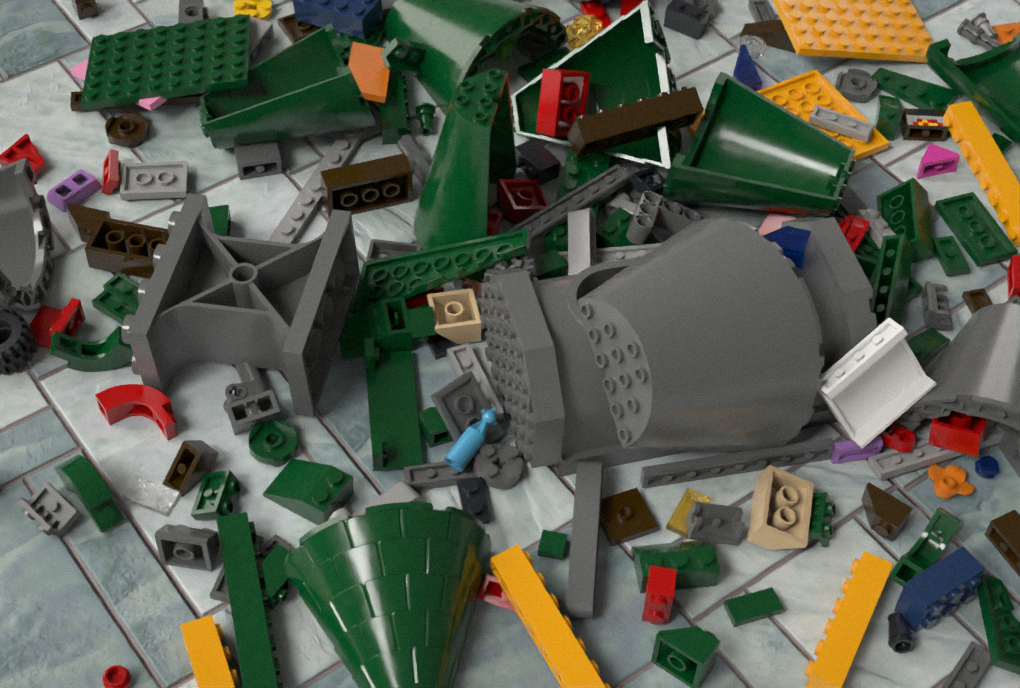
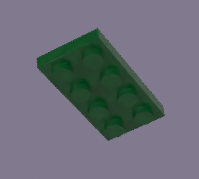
(975, 229)

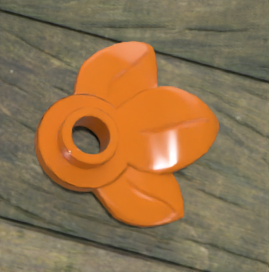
(949, 481)

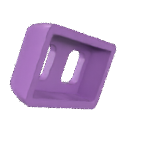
(79, 192)

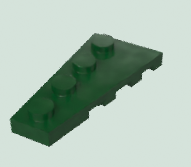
(1000, 626)

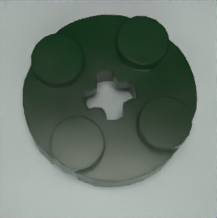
(273, 454)

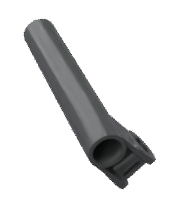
(251, 384)

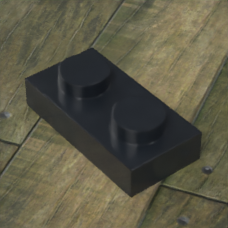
(473, 498)

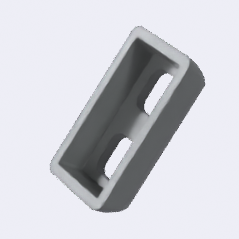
(390, 248)

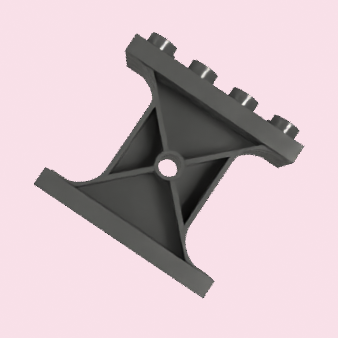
(244, 303)

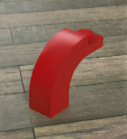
(138, 400)

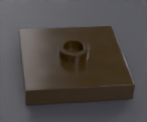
(626, 517)

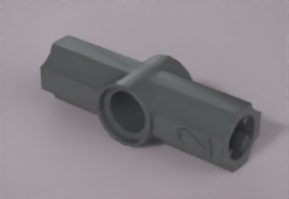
(417, 158)

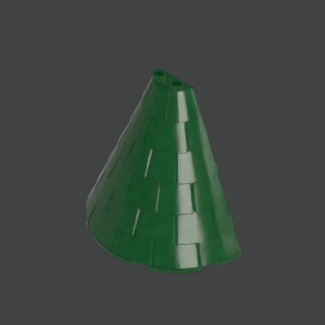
(624, 65)
(394, 590)

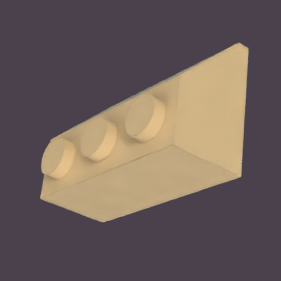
(780, 510)

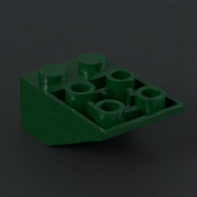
(384, 322)

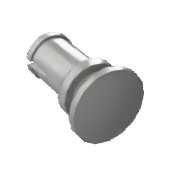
(980, 20)

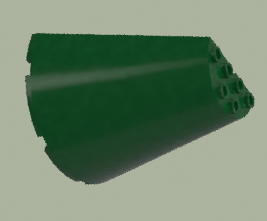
(463, 34)
(985, 79)
(289, 97)
(470, 154)
(759, 157)

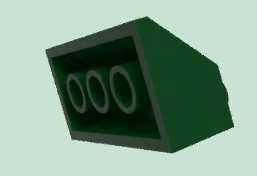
(908, 213)

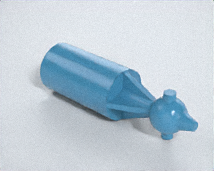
(470, 441)

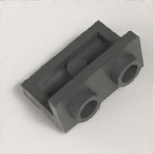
(50, 510)

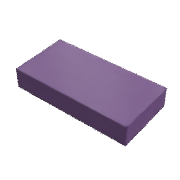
(850, 451)

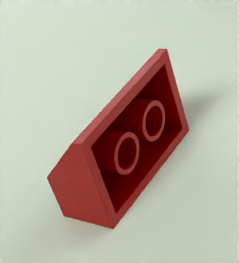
(561, 100)

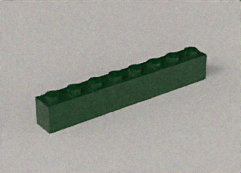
(247, 602)

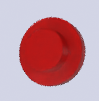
(116, 677)

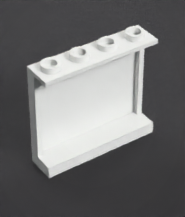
(874, 383)

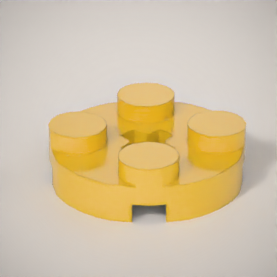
(256, 8)

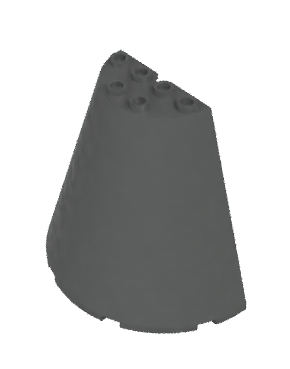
(24, 240)
(976, 371)

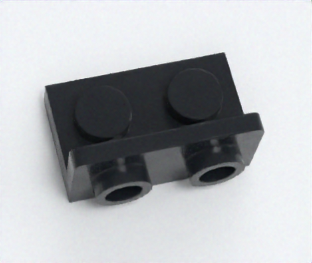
(648, 180)

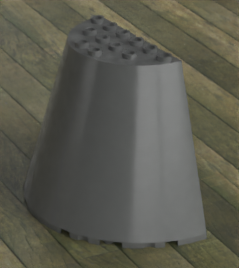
(707, 343)

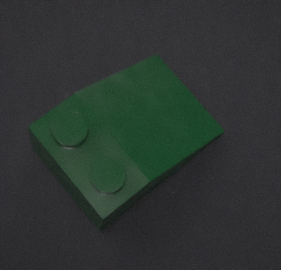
(614, 229)
(311, 489)

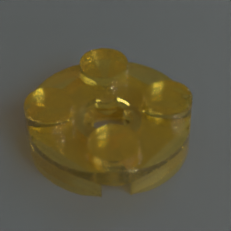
(580, 24)

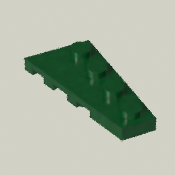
(914, 91)

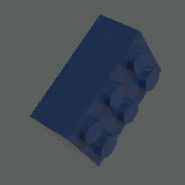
(939, 590)

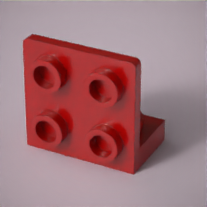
(52, 319)

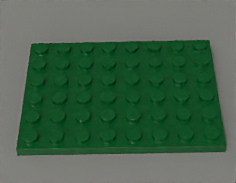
(168, 62)

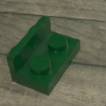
(402, 55)
(217, 495)
(821, 518)

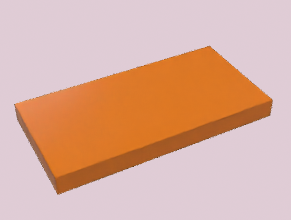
(369, 71)

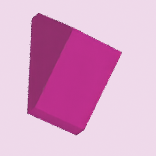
(937, 162)

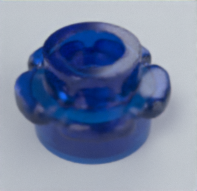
(987, 467)

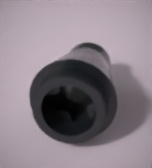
(899, 634)

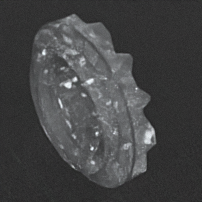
(758, 45)

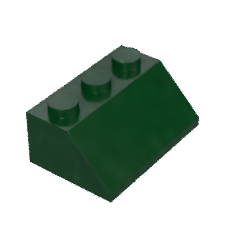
(694, 561)

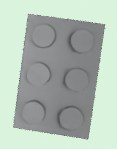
(154, 180)

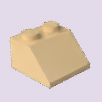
(456, 315)

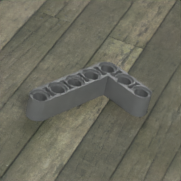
(658, 211)

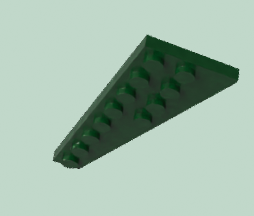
(429, 268)

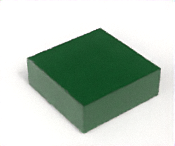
(552, 544)

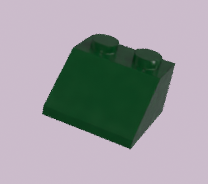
(686, 654)

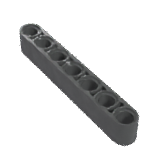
(585, 540)

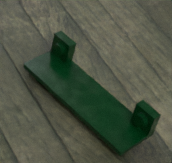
(392, 408)

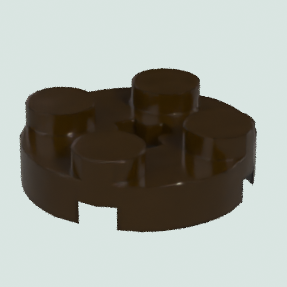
(117, 132)

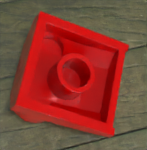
(520, 198)

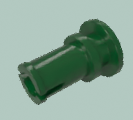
(425, 115)

